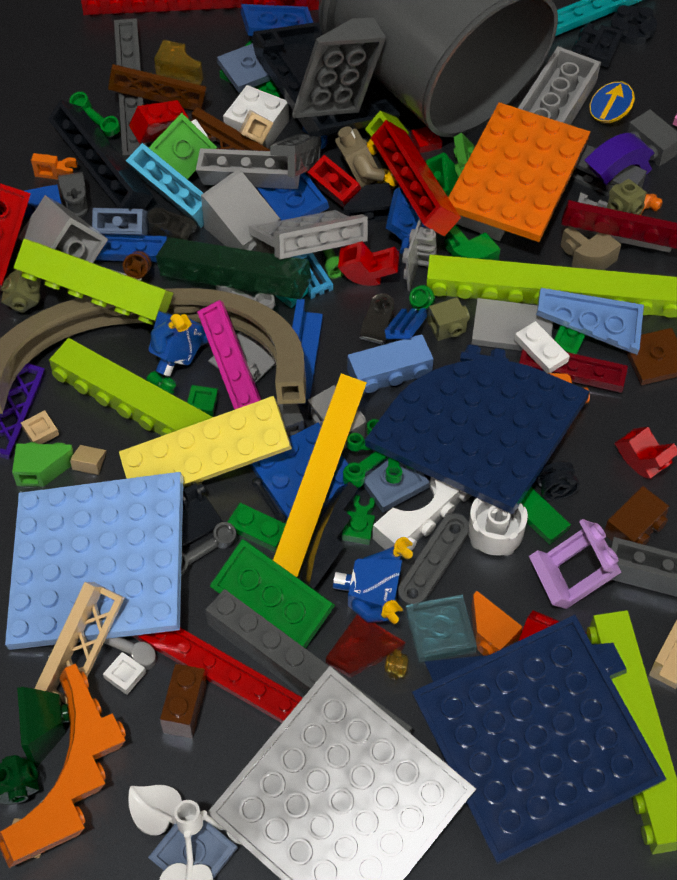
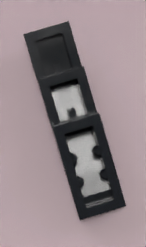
(324, 543)

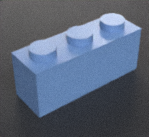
(391, 363)

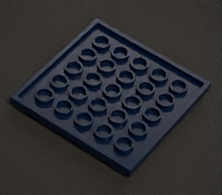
(538, 738)

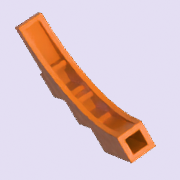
(56, 816)

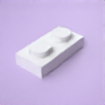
(541, 347)

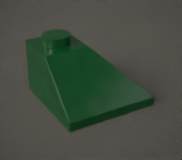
(41, 722)

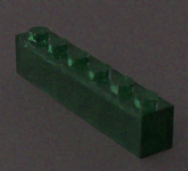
(234, 268)

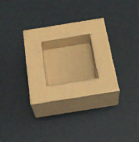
(40, 428)

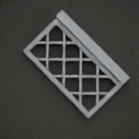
(312, 233)

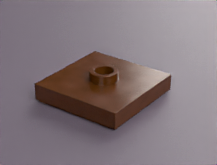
(656, 357)

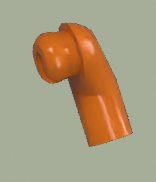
(651, 201)

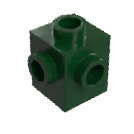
(17, 779)

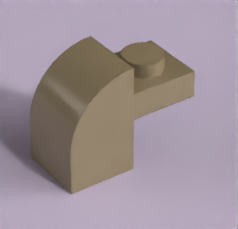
(594, 253)

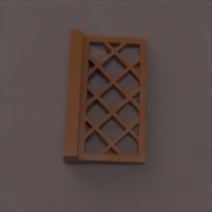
(224, 134)

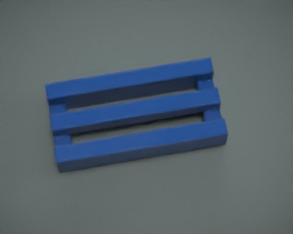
(401, 323)

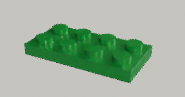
(273, 593)

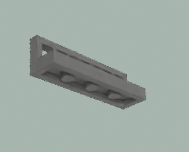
(302, 152)

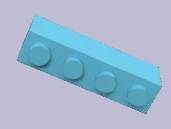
(167, 182)

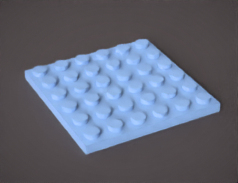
(102, 533)

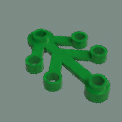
(356, 472)

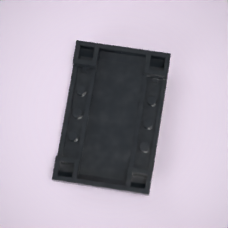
(285, 58)

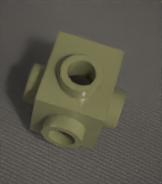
(627, 197)
(20, 292)

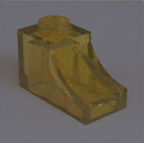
(175, 63)

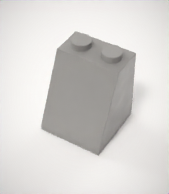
(234, 207)
(63, 230)

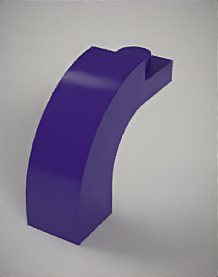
(618, 154)

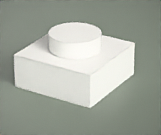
(124, 673)

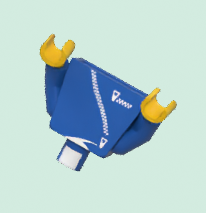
(175, 340)
(375, 583)

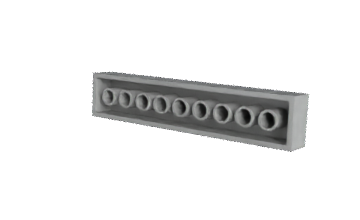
(555, 95)

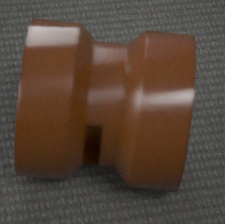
(132, 265)

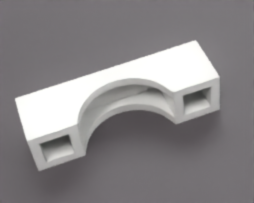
(420, 522)

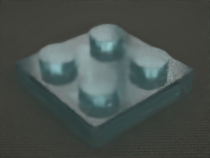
(440, 628)

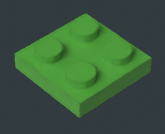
(181, 145)

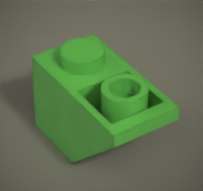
(40, 463)

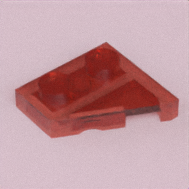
(362, 646)

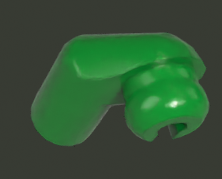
(166, 384)

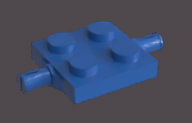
(402, 218)

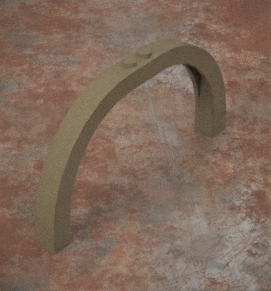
(80, 315)

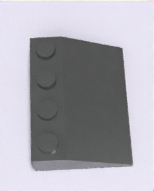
(340, 69)

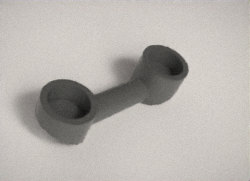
(222, 537)

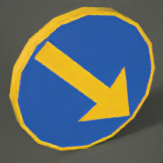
(612, 102)

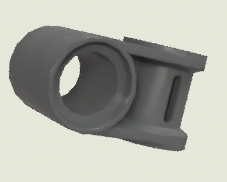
(74, 193)

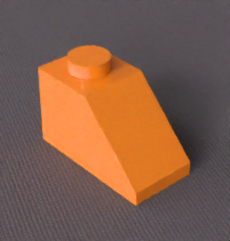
(492, 626)

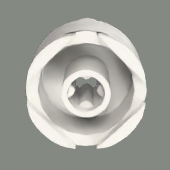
(495, 529)

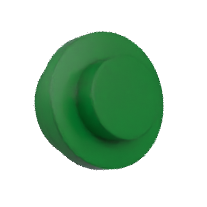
(421, 297)

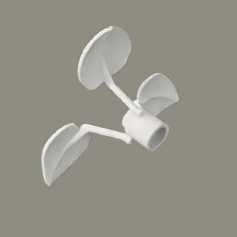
(159, 805)

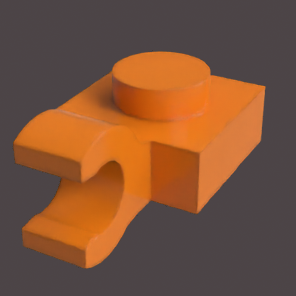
(49, 167)

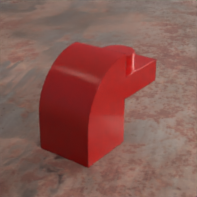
(367, 267)
(644, 453)

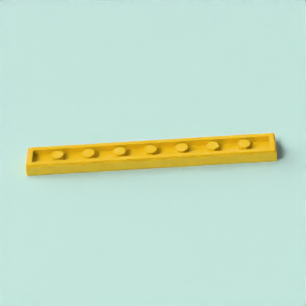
(319, 474)

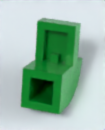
(479, 247)

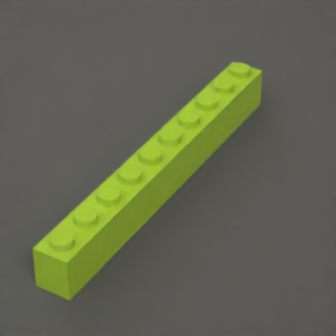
(523, 281)

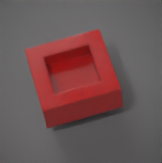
(426, 140)

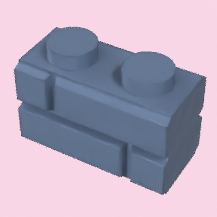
(120, 221)

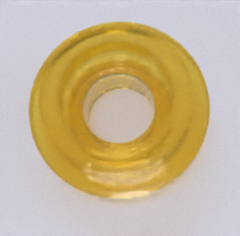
(396, 664)

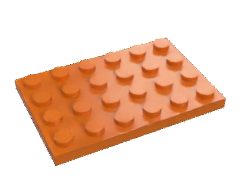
(518, 171)

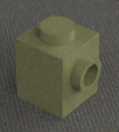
(448, 319)

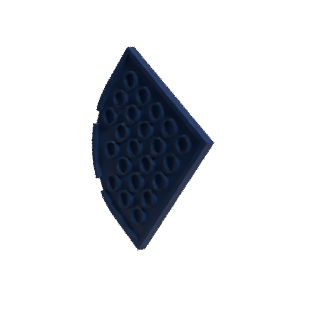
(480, 426)

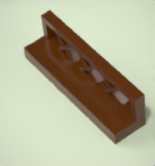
(155, 87)

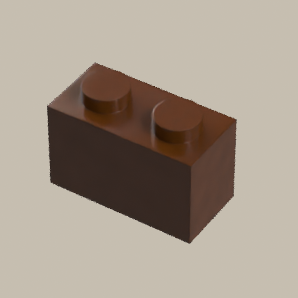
(638, 518)
(183, 701)

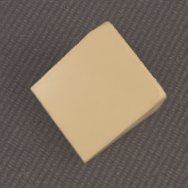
(256, 127)
(88, 459)

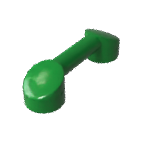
(109, 125)

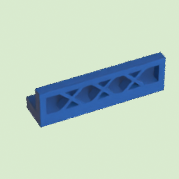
(308, 330)

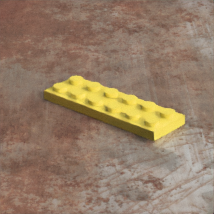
(212, 445)

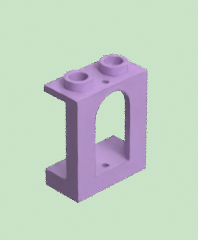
(551, 578)

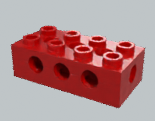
(12, 207)

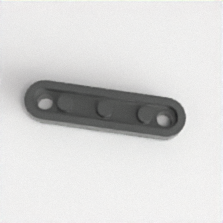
(433, 560)

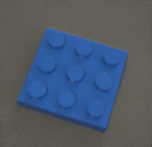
(285, 471)

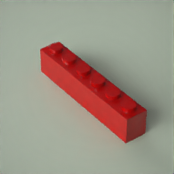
(415, 178)

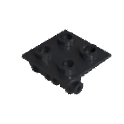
(198, 514)

